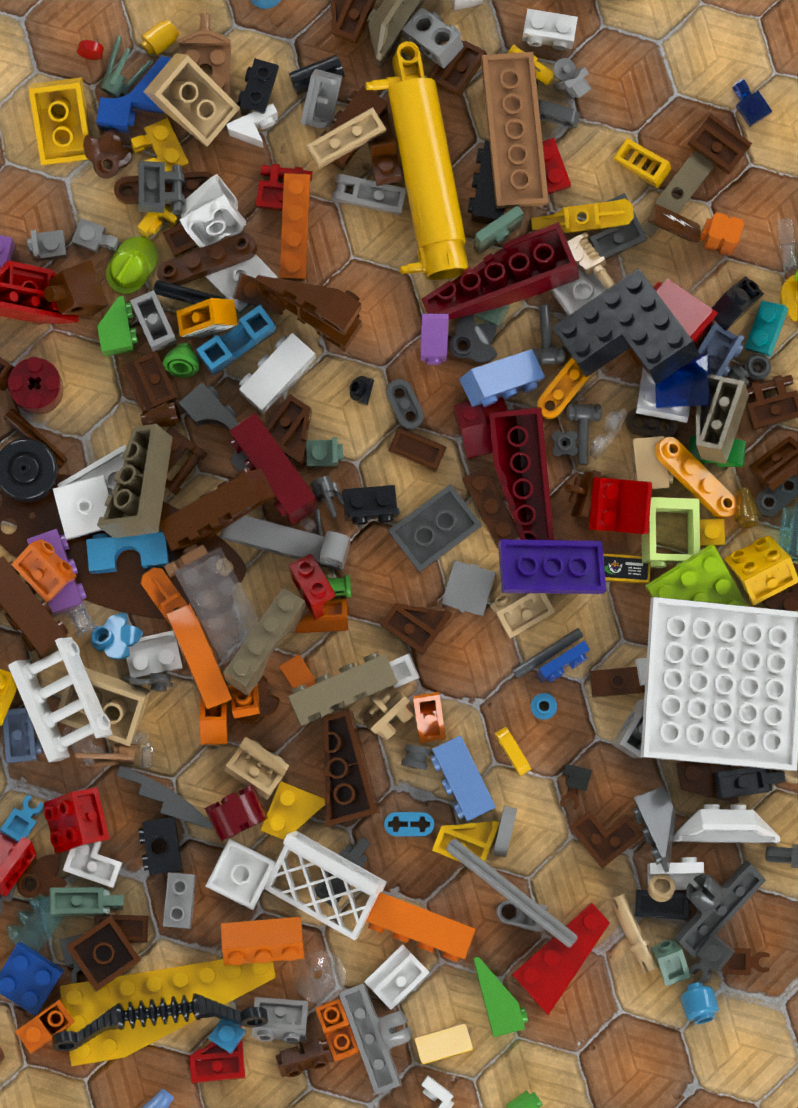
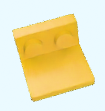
(762, 569)

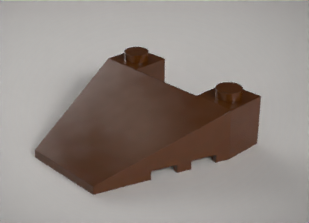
(324, 308)

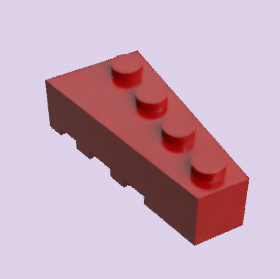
(555, 964)

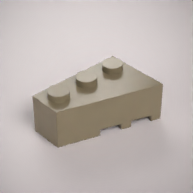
(720, 421)

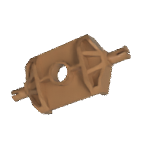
(210, 51)

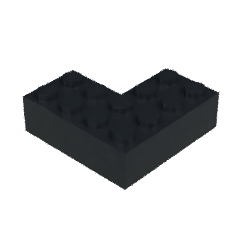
(627, 318)

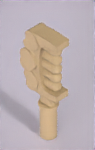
(588, 259)

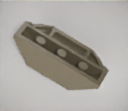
(387, 24)

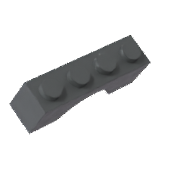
(205, 408)

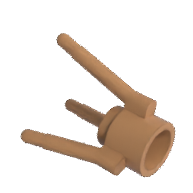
(120, 756)

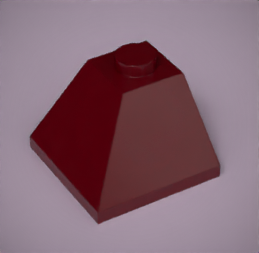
(475, 426)

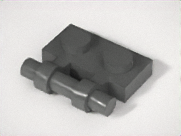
(152, 187)

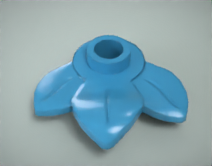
(118, 637)

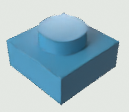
(227, 1035)

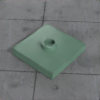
(498, 229)

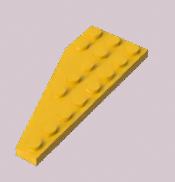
(207, 979)

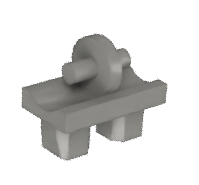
(571, 78)

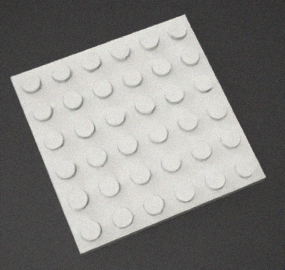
(721, 685)

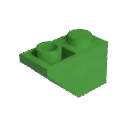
(115, 330)

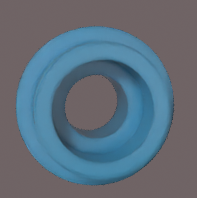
(543, 715)

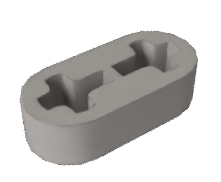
(504, 831)

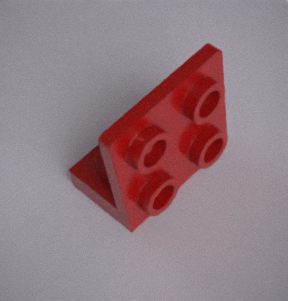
(620, 505)
(75, 820)
(14, 860)

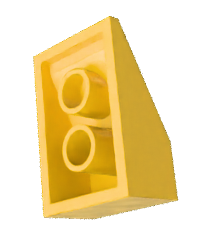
(60, 120)

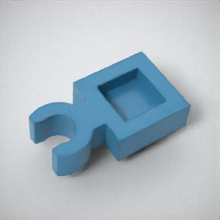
(20, 823)

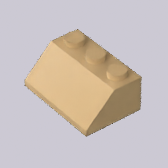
(119, 701)

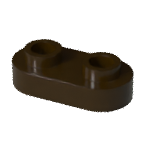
(650, 425)

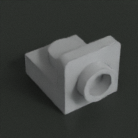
(47, 245)

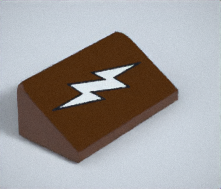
(675, 224)

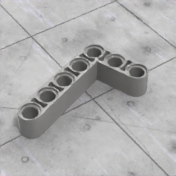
(289, 542)

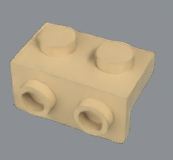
(256, 767)

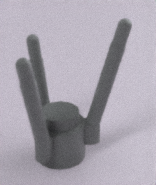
(324, 491)

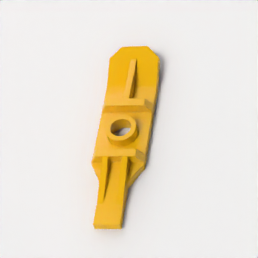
(599, 216)

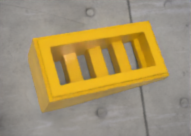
(660, 175)

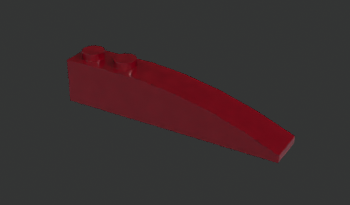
(512, 274)
(522, 469)

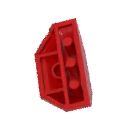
(23, 295)

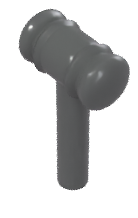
(547, 354)
(583, 414)

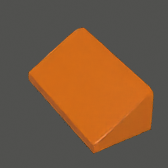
(334, 618)

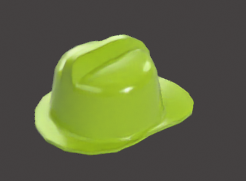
(131, 265)

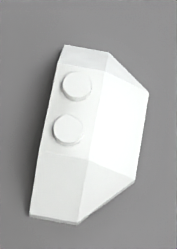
(726, 826)

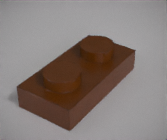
(247, 292)

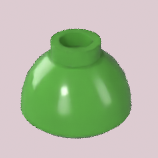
(181, 361)

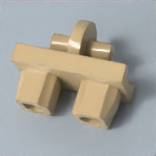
(384, 710)

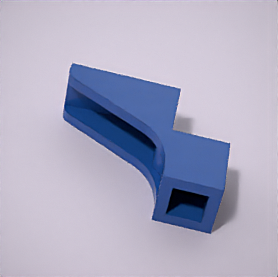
(119, 112)

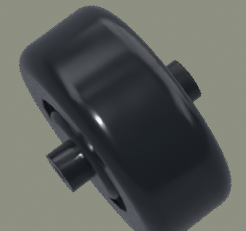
(27, 470)

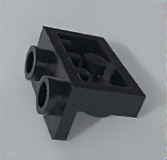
(370, 504)

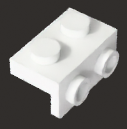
(681, 873)

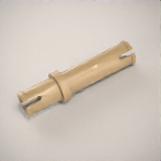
(633, 933)

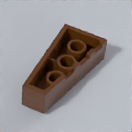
(217, 509)
(28, 613)
(346, 772)

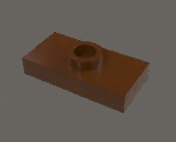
(615, 682)

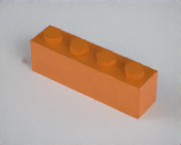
(420, 925)

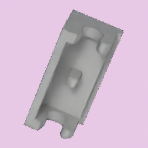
(321, 99)

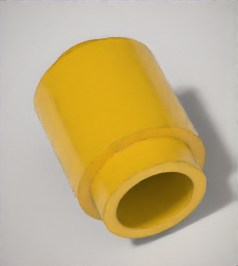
(159, 38)

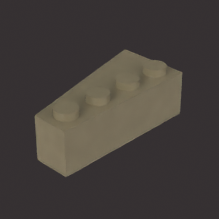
(140, 484)
(342, 689)

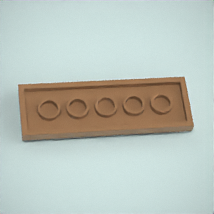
(514, 130)

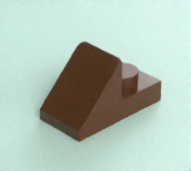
(384, 161)

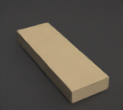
(345, 138)

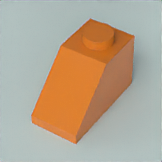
(213, 724)

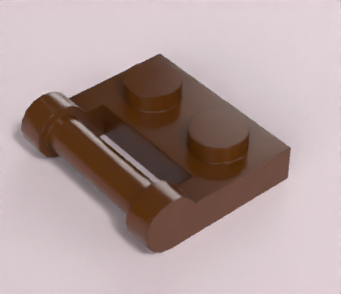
(178, 448)

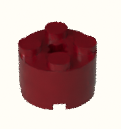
(35, 371)
(236, 813)

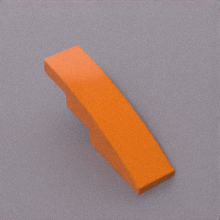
(198, 657)

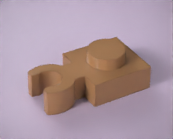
(190, 554)

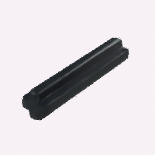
(182, 293)

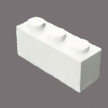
(276, 372)

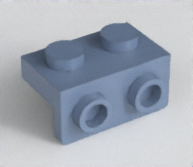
(721, 347)
(20, 737)

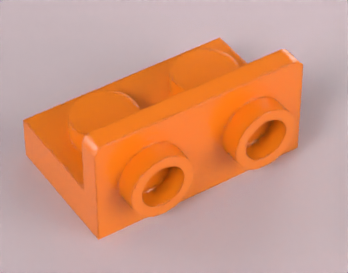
(44, 569)

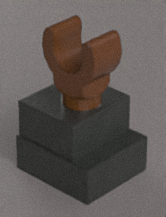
(577, 779)

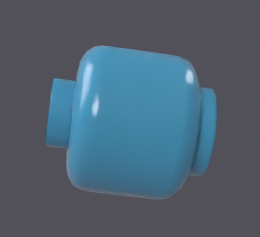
(699, 1003)

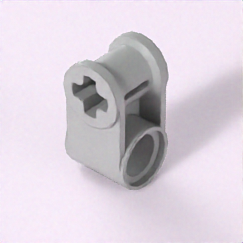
(520, 918)

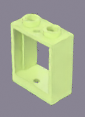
(673, 505)

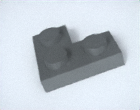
(618, 239)

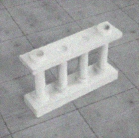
(38, 709)

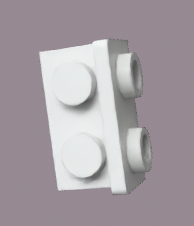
(549, 29)

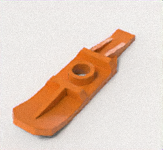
(162, 591)

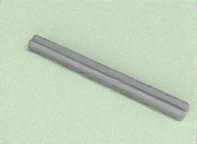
(512, 893)

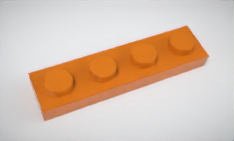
(295, 226)

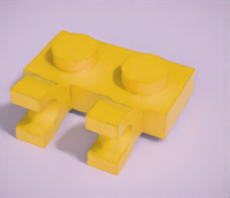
(164, 144)

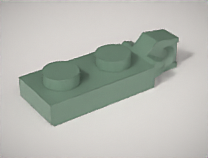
(83, 901)

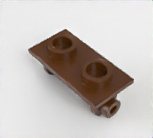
(316, 1056)

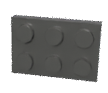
(434, 528)

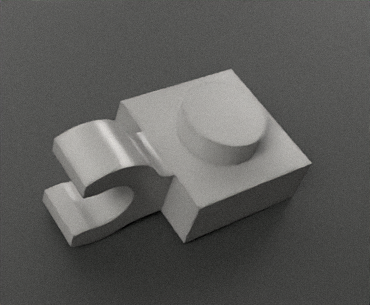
(91, 236)

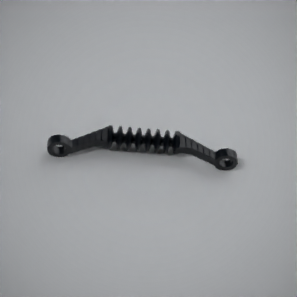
(116, 1018)

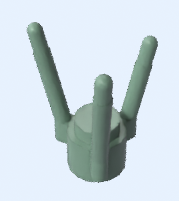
(112, 81)

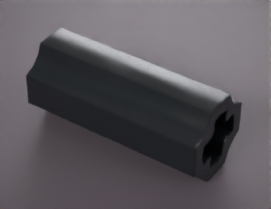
(301, 77)

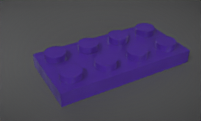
(551, 566)

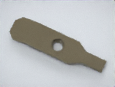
(686, 182)

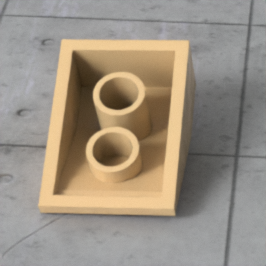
(191, 98)

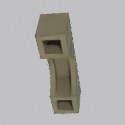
(252, 657)

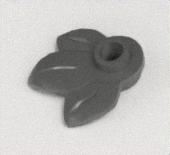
(477, 339)
(158, 681)

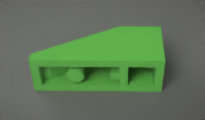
(501, 1007)

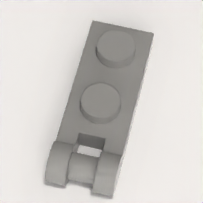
(368, 195)

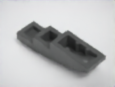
(172, 805)

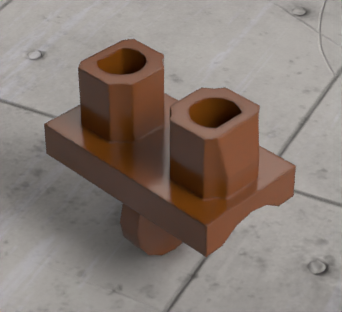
(582, 494)

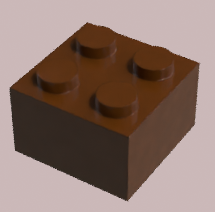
(103, 953)

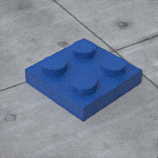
(572, 657)
(28, 978)

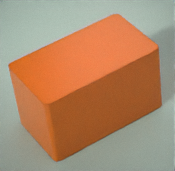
(297, 672)

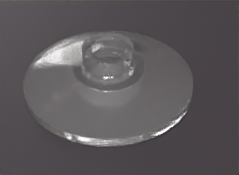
(332, 979)

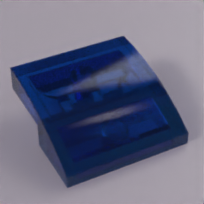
(686, 386)

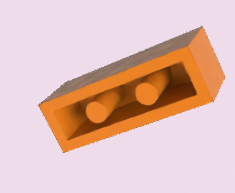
(262, 941)

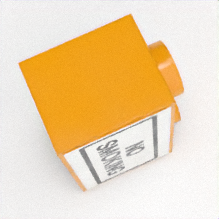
(207, 318)

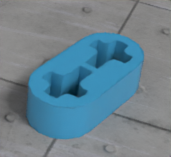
(409, 817)

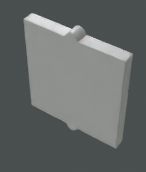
(468, 588)

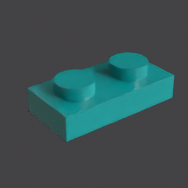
(766, 328)

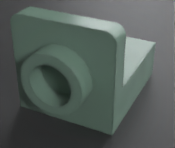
(323, 453)
(671, 962)

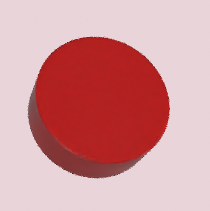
(90, 50)

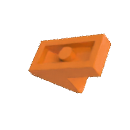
(429, 717)

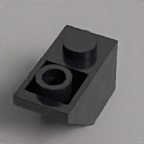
(736, 302)

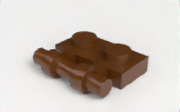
(773, 409)

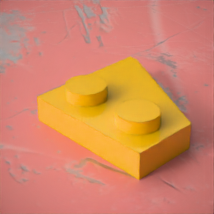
(290, 810)
(474, 836)

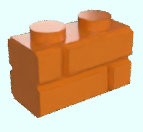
(722, 233)

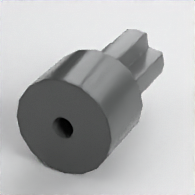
(783, 855)

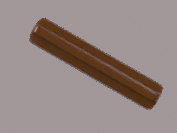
(28, 431)

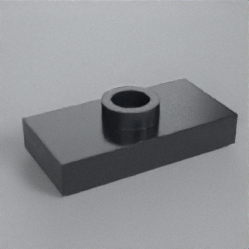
(674, 908)

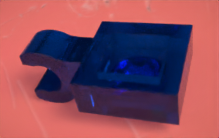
(752, 106)

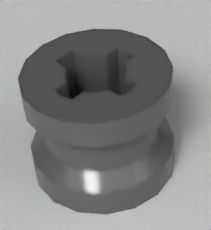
(415, 757)

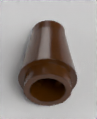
(162, 415)

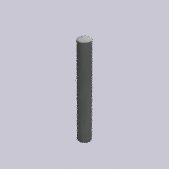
(547, 653)

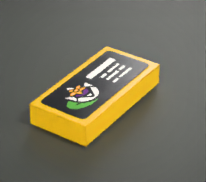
(626, 569)

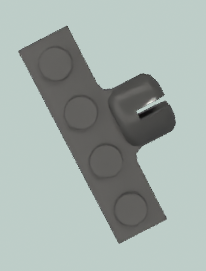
(716, 904)

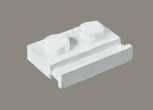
(154, 655)
(396, 977)

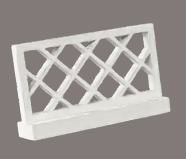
(338, 867)

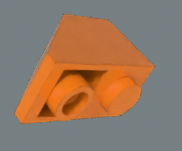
(42, 1027)

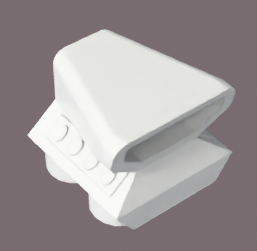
(211, 213)

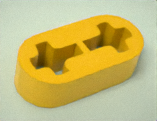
(512, 751)

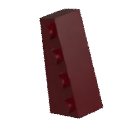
(260, 449)

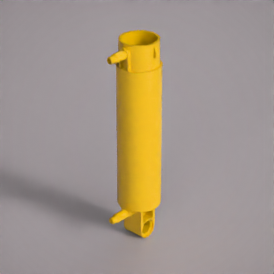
(425, 167)

